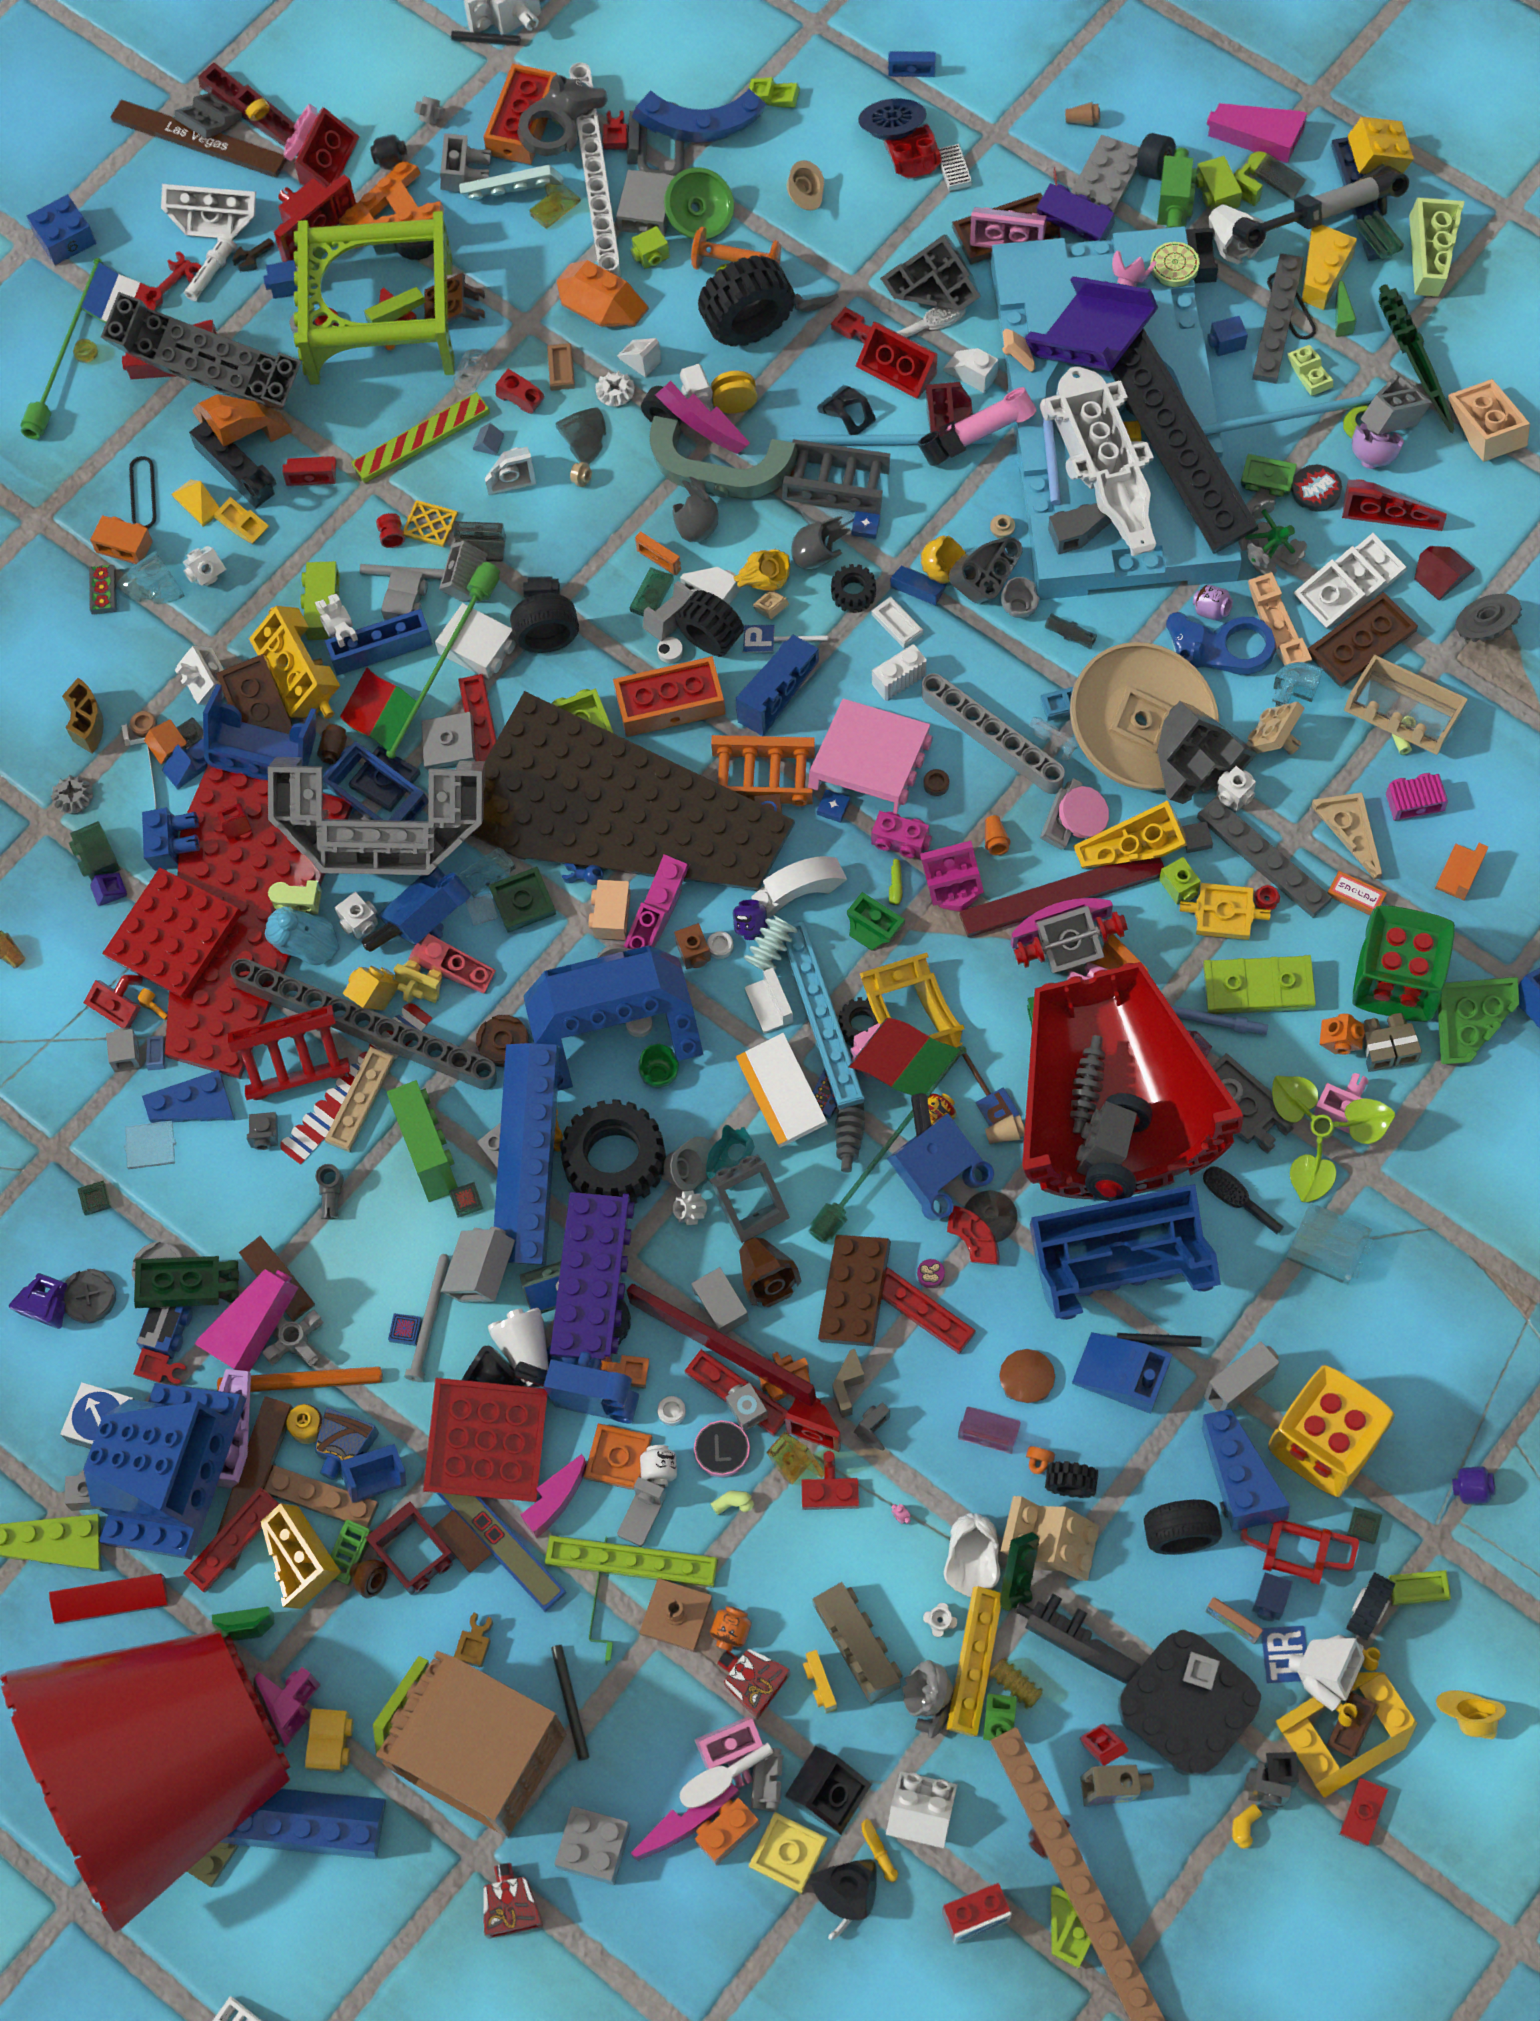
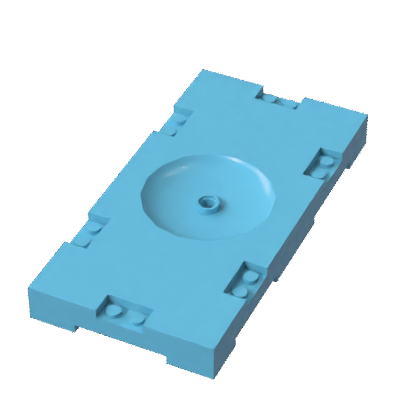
(1030, 295)

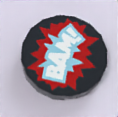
(1316, 487)

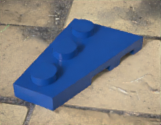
(193, 1099)

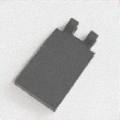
(1256, 1105)

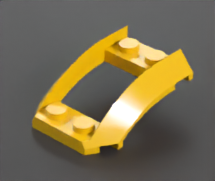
(917, 973)
(1317, 1757)

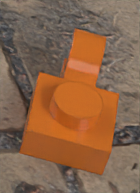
(631, 1366)

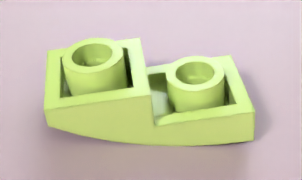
(1309, 370)

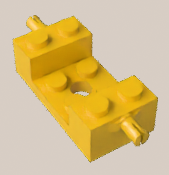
(300, 682)

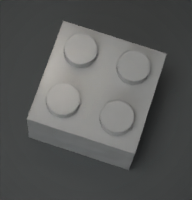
(592, 1845)

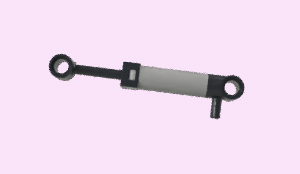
(1311, 210)

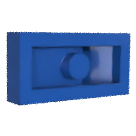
(185, 765)

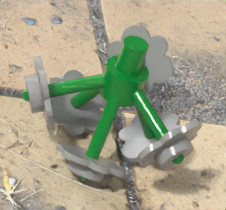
(1271, 536)

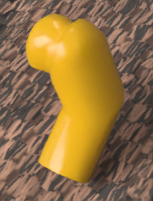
(1242, 1826)

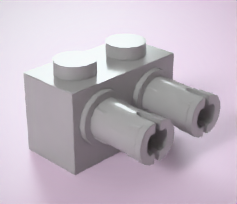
(455, 157)

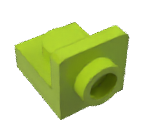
(1250, 187)

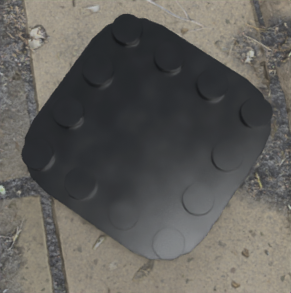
(1183, 1720)

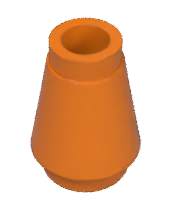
(996, 838)

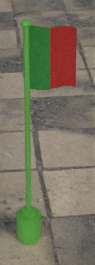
(387, 710)

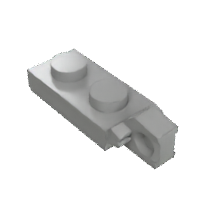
(1053, 830)

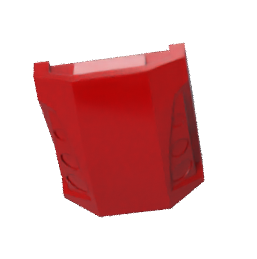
(914, 154)

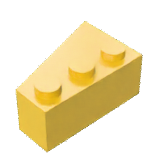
(1325, 264)
(298, 1555)

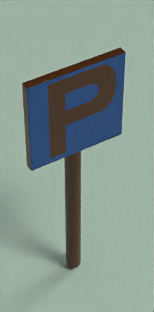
(995, 1105)

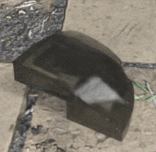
(583, 433)

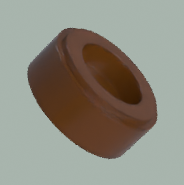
(936, 782)

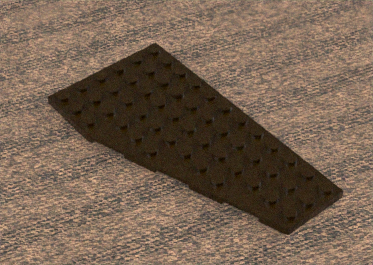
(593, 798)

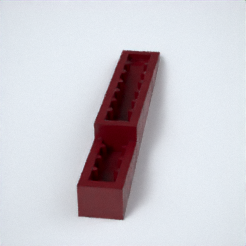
(228, 89)

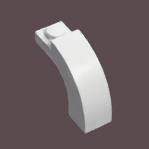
(804, 877)

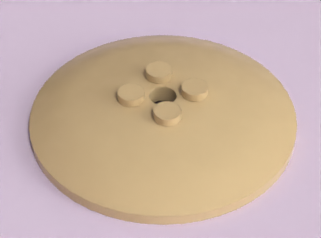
(1128, 683)

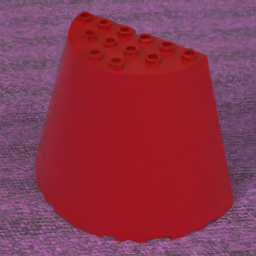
(145, 1759)

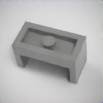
(662, 621)
(720, 1301)

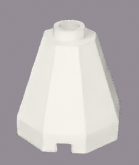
(1222, 221)

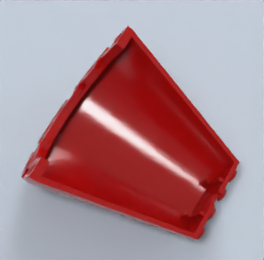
(1145, 1057)

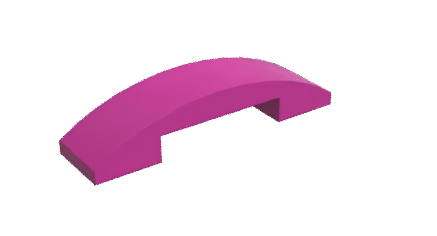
(1028, 930)

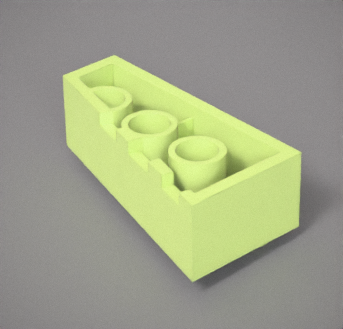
(1432, 242)

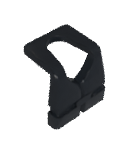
(837, 404)

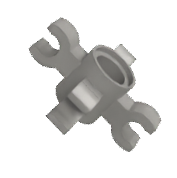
(276, 1351)

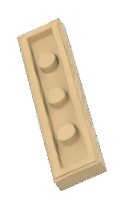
(359, 1099)

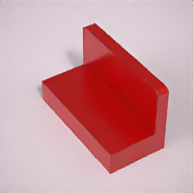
(310, 471)

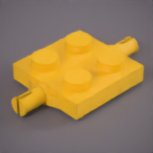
(1224, 911)

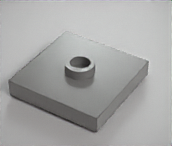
(448, 740)

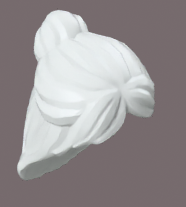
(972, 1554)

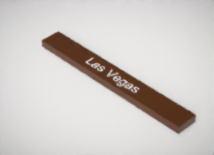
(218, 146)

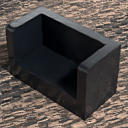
(1201, 242)

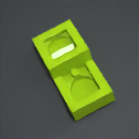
(775, 94)

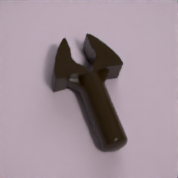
(251, 255)

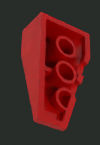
(1381, 505)

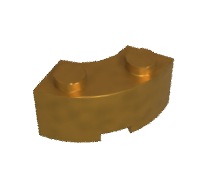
(86, 717)

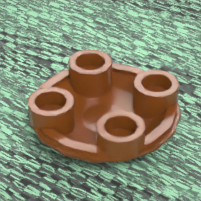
(1027, 1376)

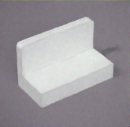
(769, 1002)

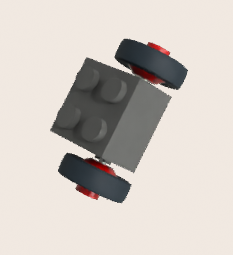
(1108, 1143)

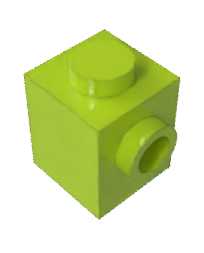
(650, 248)
(1180, 881)

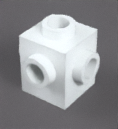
(211, 566)
(1236, 788)
(357, 916)

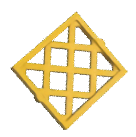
(426, 538)

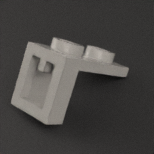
(642, 1512)

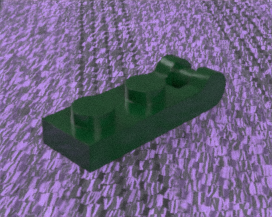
(1019, 1571)

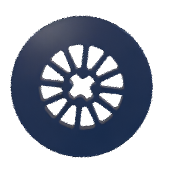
(892, 118)

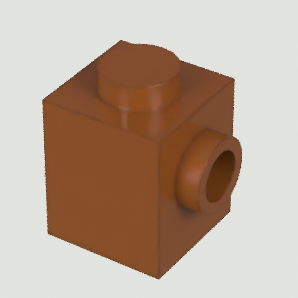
(692, 946)

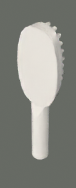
(933, 320)
(715, 1781)

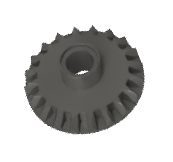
(1488, 617)

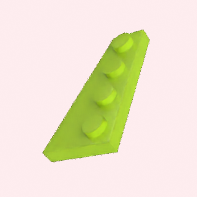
(55, 1541)

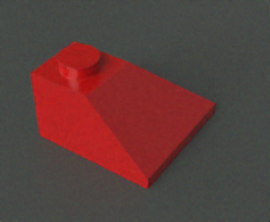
(813, 1424)

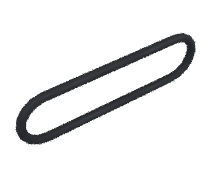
(1304, 309)
(152, 489)

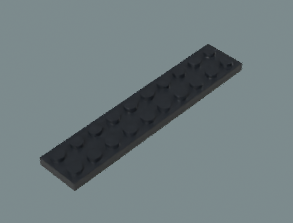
(1182, 446)

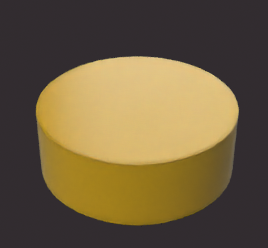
(257, 109)

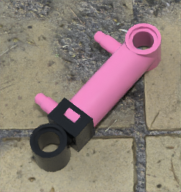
(954, 436)

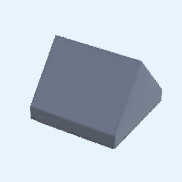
(488, 439)

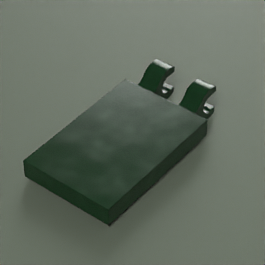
(184, 1281)

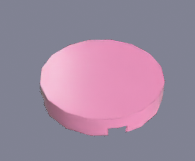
(1084, 812)

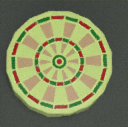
(1175, 264)

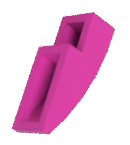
(555, 1496)

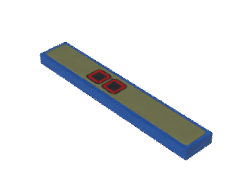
(506, 1549)

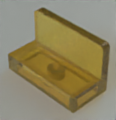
(793, 1458)

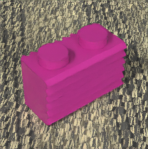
(1416, 796)

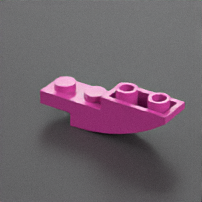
(658, 905)

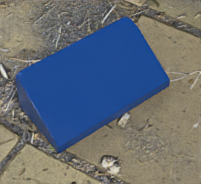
(917, 585)

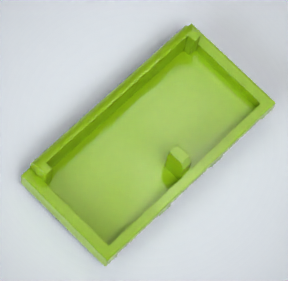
(1259, 984)

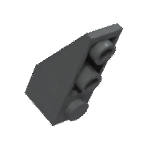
(1076, 527)

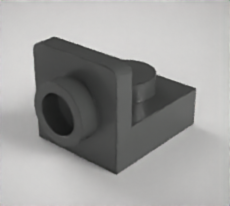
(263, 1130)

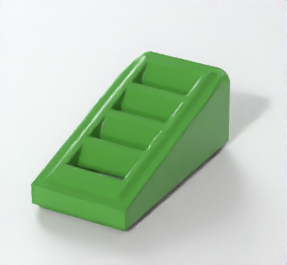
(343, 1538)

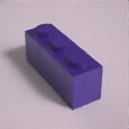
(1076, 213)

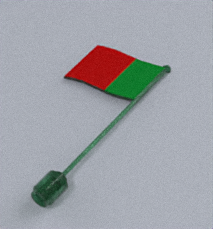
(906, 1062)

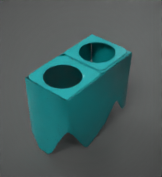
(721, 1148)

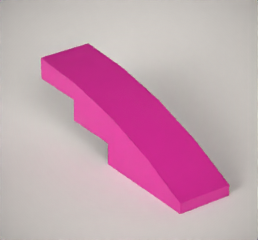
(712, 424)
(676, 1828)

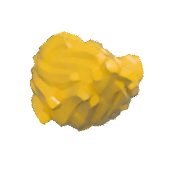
(765, 570)

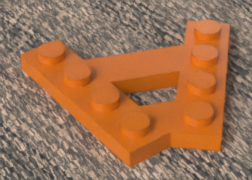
(391, 191)

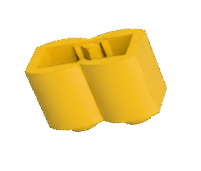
(328, 1740)

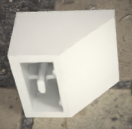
(921, 1809)

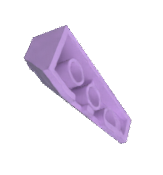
(239, 1383)

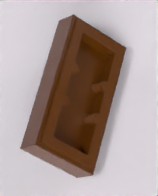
(1349, 1739)

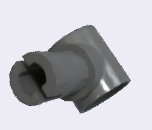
(329, 1191)

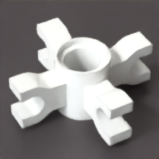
(336, 619)

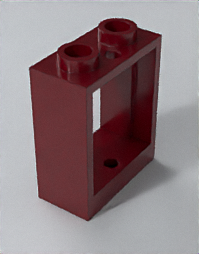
(392, 1528)

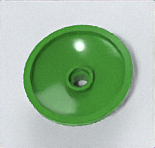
(708, 193)

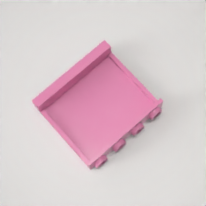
(871, 752)

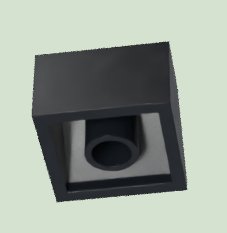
(828, 1789)

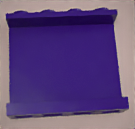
(1095, 324)

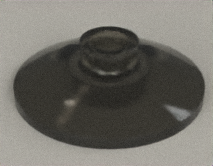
(1005, 1216)

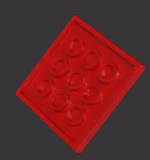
(172, 933)
(485, 1440)

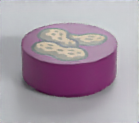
(930, 1273)

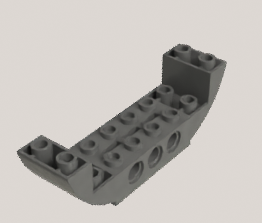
(199, 354)

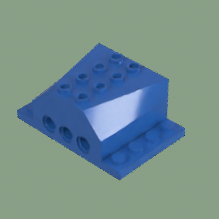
(160, 1467)

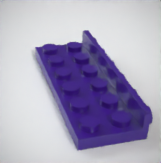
(592, 1276)

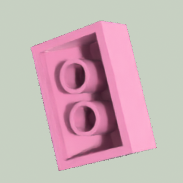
(1003, 227)

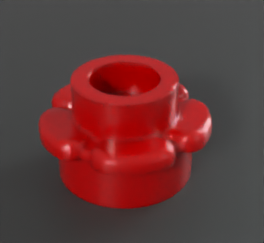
(1267, 891)

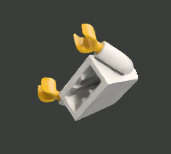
(1331, 1670)

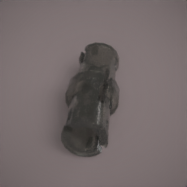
(1070, 631)

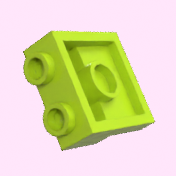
(587, 706)

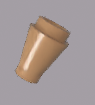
(1084, 114)

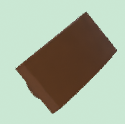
(461, 1541)

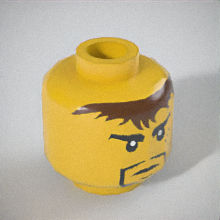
(307, 1432)

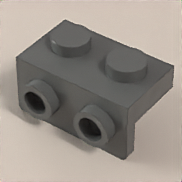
(1268, 1793)

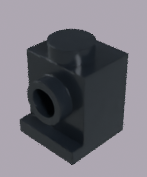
(1282, 1768)

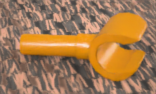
(145, 1000)

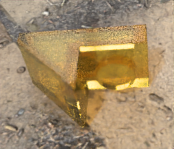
(554, 205)

